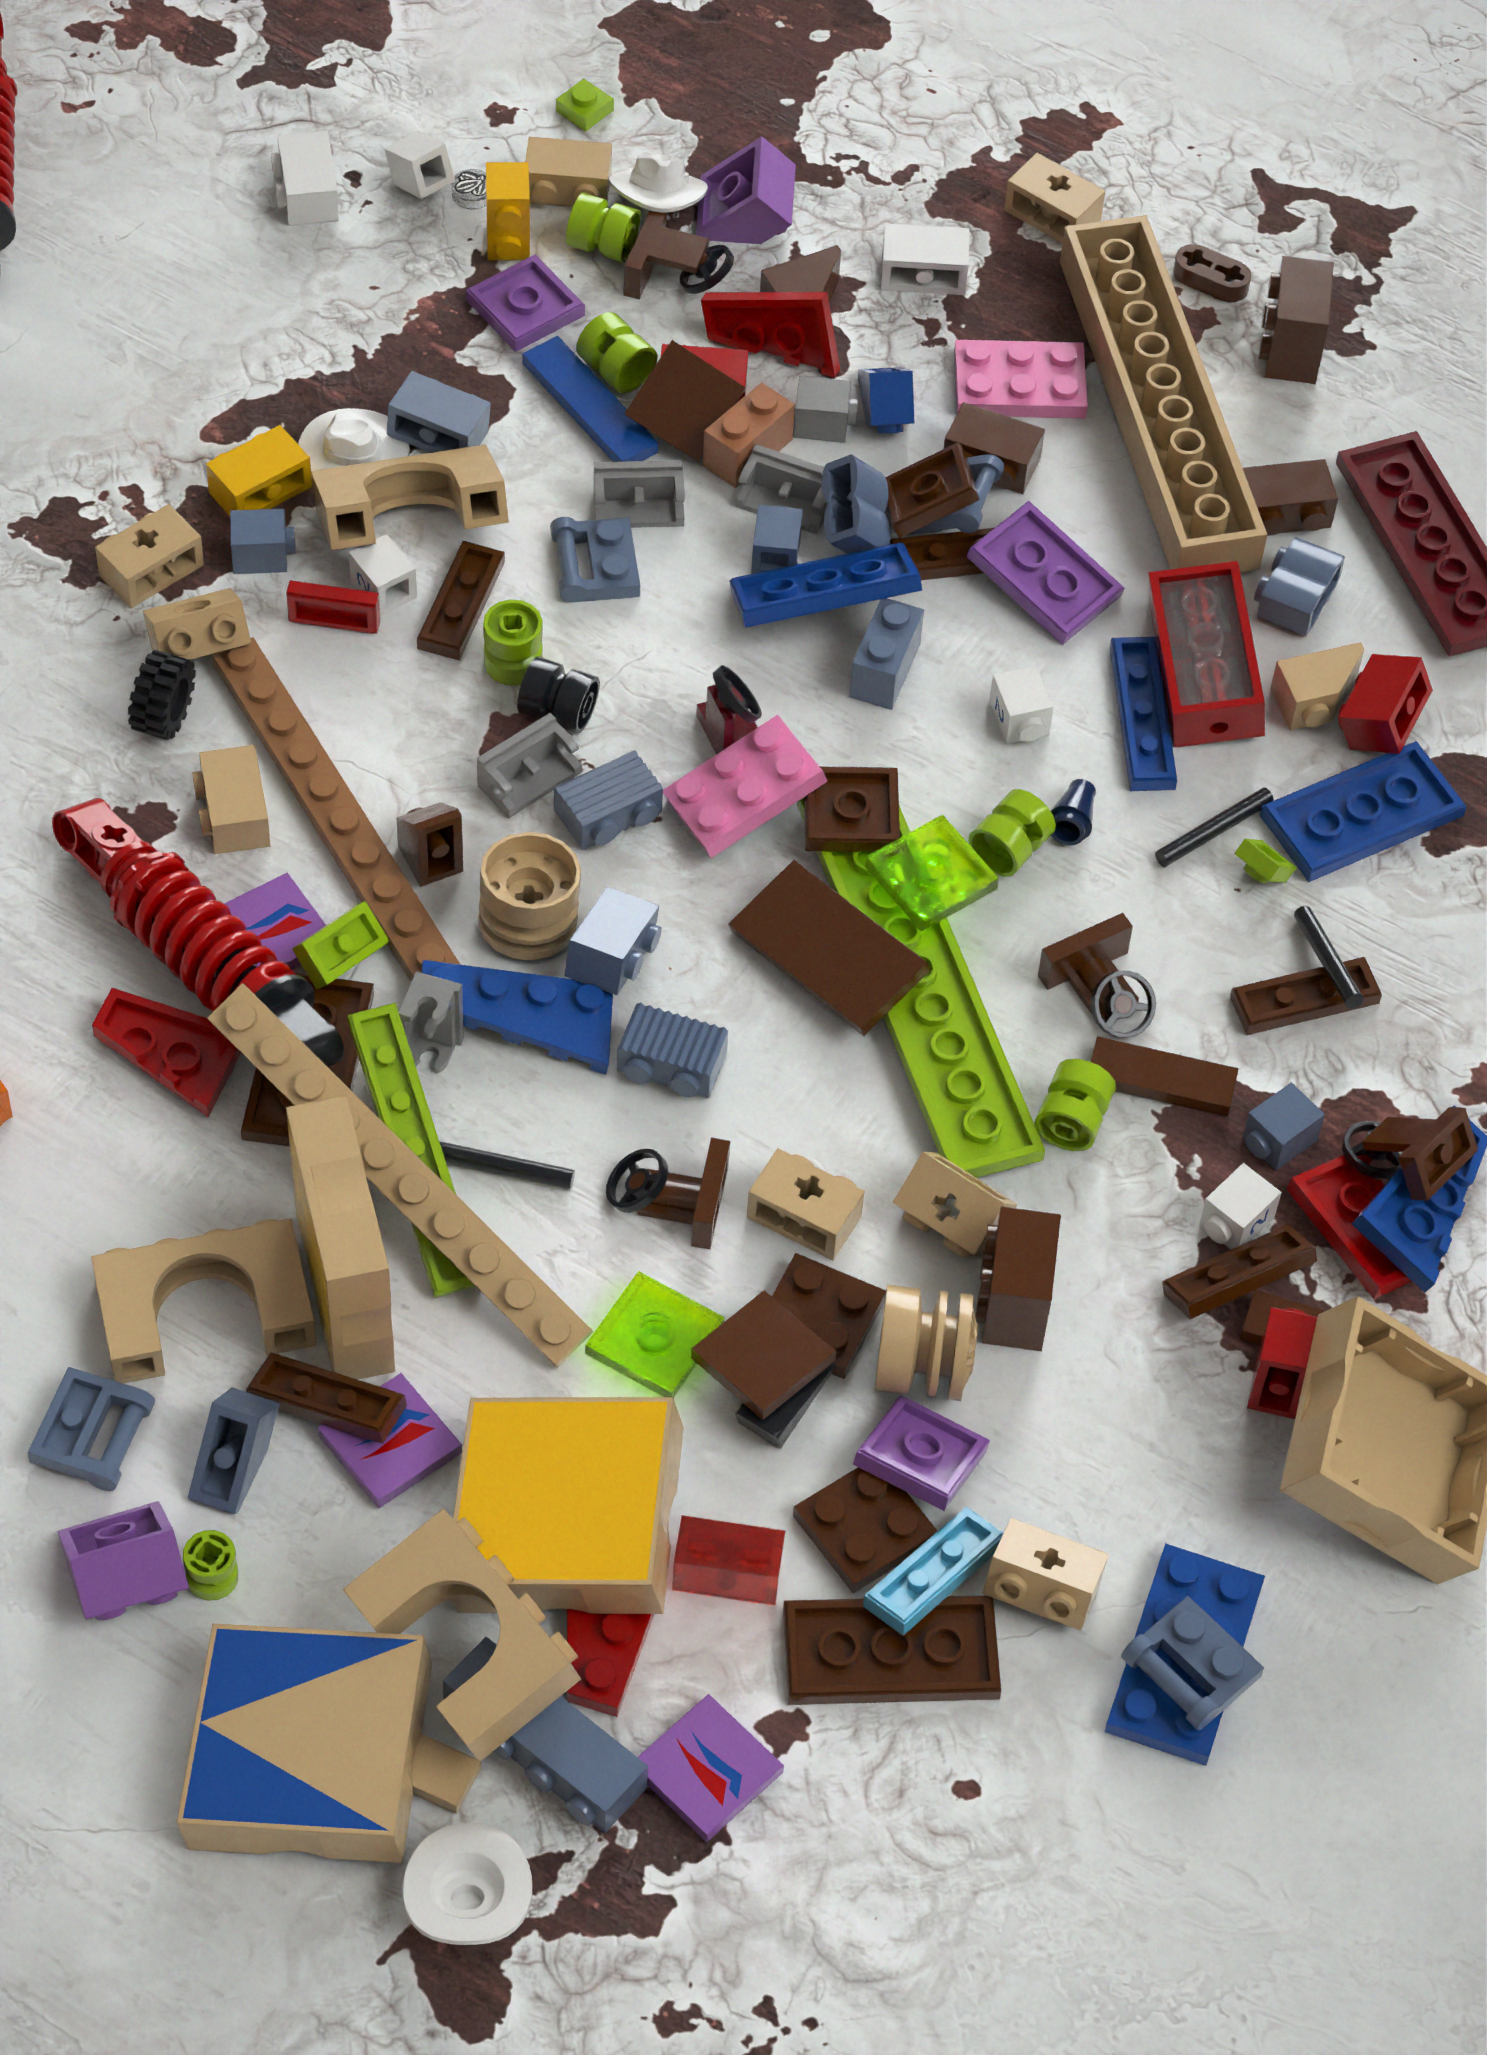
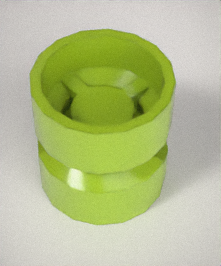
(597, 225)
(616, 352)
(511, 640)
(1012, 832)
(1075, 1105)

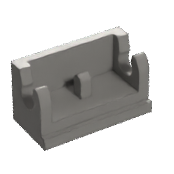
(783, 481)
(642, 490)
(528, 765)
(433, 1018)

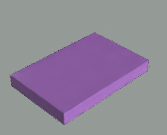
(1045, 572)

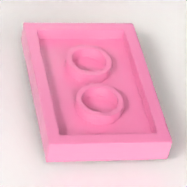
(1022, 377)
(744, 786)

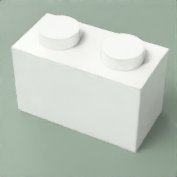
(307, 178)
(925, 259)

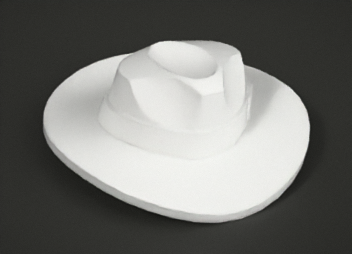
(659, 184)
(349, 438)
(467, 1885)

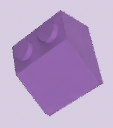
(748, 196)
(123, 1561)

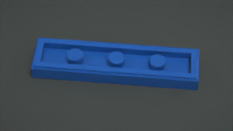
(588, 402)
(1143, 714)

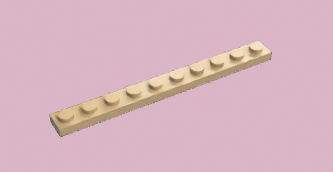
(406, 1180)

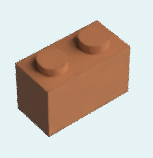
(758, 419)

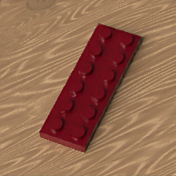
(1424, 535)

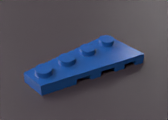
(537, 1009)
(1418, 1231)

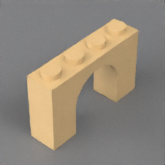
(454, 478)
(254, 1258)
(527, 1665)

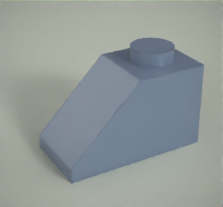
(232, 1449)

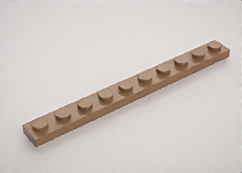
(331, 807)

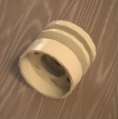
(529, 896)
(925, 1343)

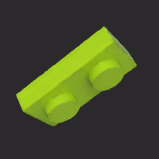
(340, 945)

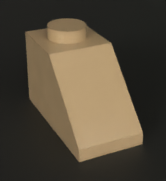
(1315, 684)

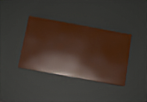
(829, 947)
(266, 1107)
(851, 1656)

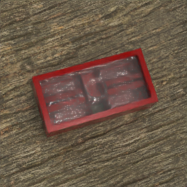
(1206, 654)

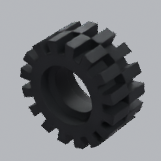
(161, 694)

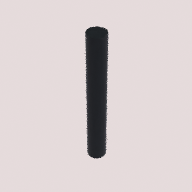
(1213, 827)
(1328, 957)
(508, 1165)

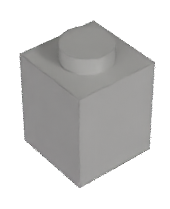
(824, 409)

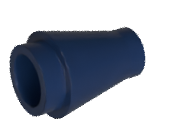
(1074, 813)

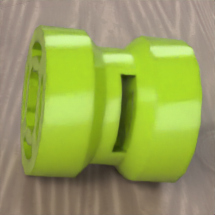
(213, 1577)

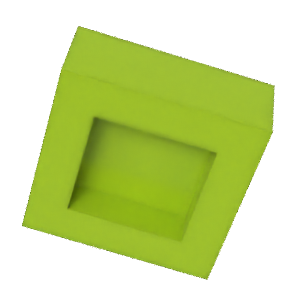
(584, 104)
(1264, 862)

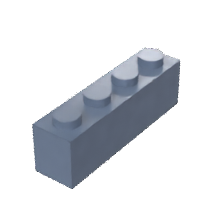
(567, 1754)

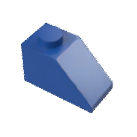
(887, 398)

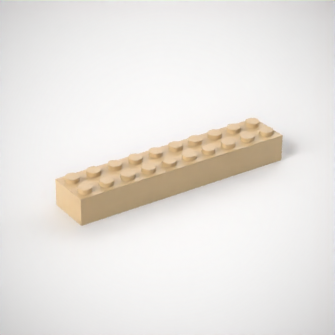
(1161, 395)

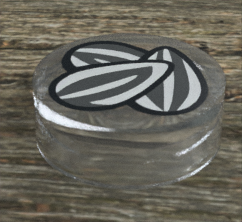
(470, 189)

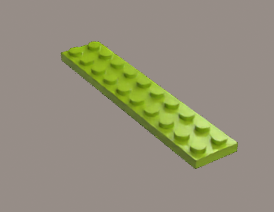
(945, 1036)

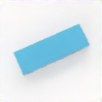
(933, 1571)

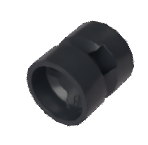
(567, 697)

